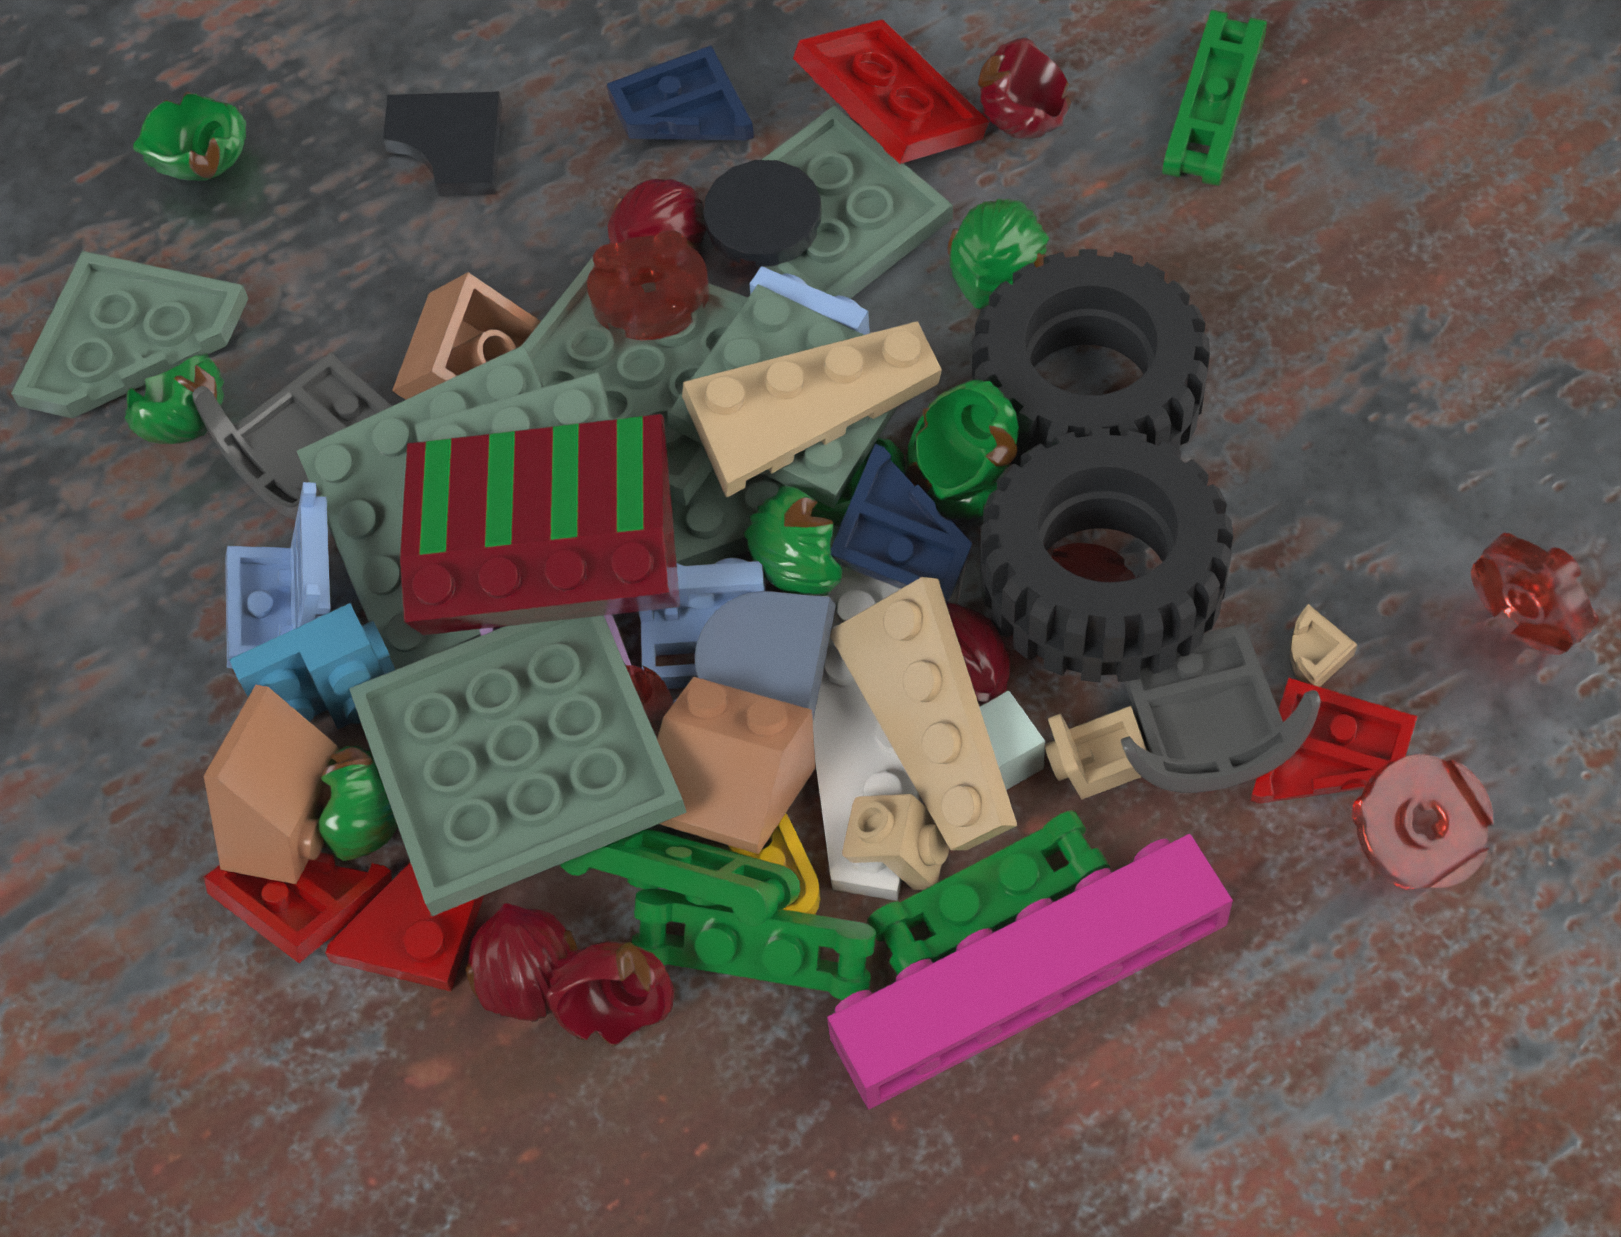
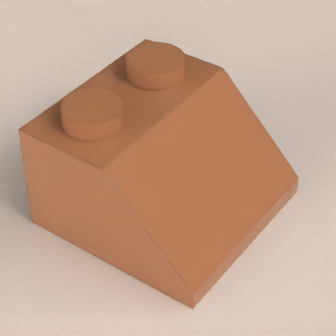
(459, 330)
(735, 761)
(269, 790)

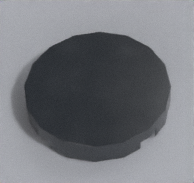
(763, 212)

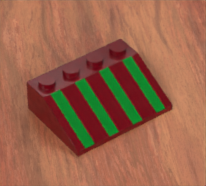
(538, 526)

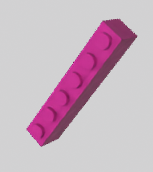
(1028, 969)

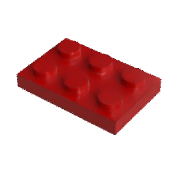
(890, 90)

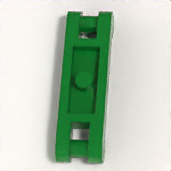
(1214, 97)
(698, 871)
(987, 892)
(777, 951)

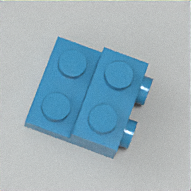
(318, 664)

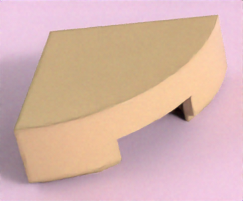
(1318, 648)

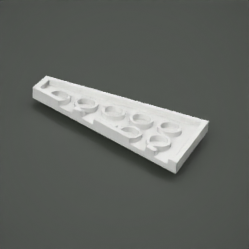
(851, 746)

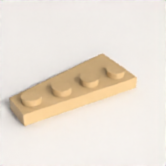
(780, 406)
(924, 700)

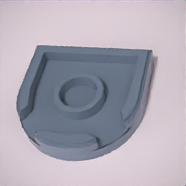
(768, 645)

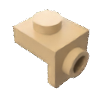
(1093, 751)
(899, 835)

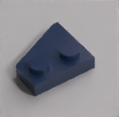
(681, 101)
(897, 531)

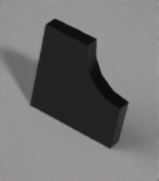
(449, 134)

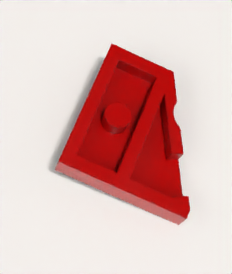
(1342, 749)
(301, 914)
(403, 939)

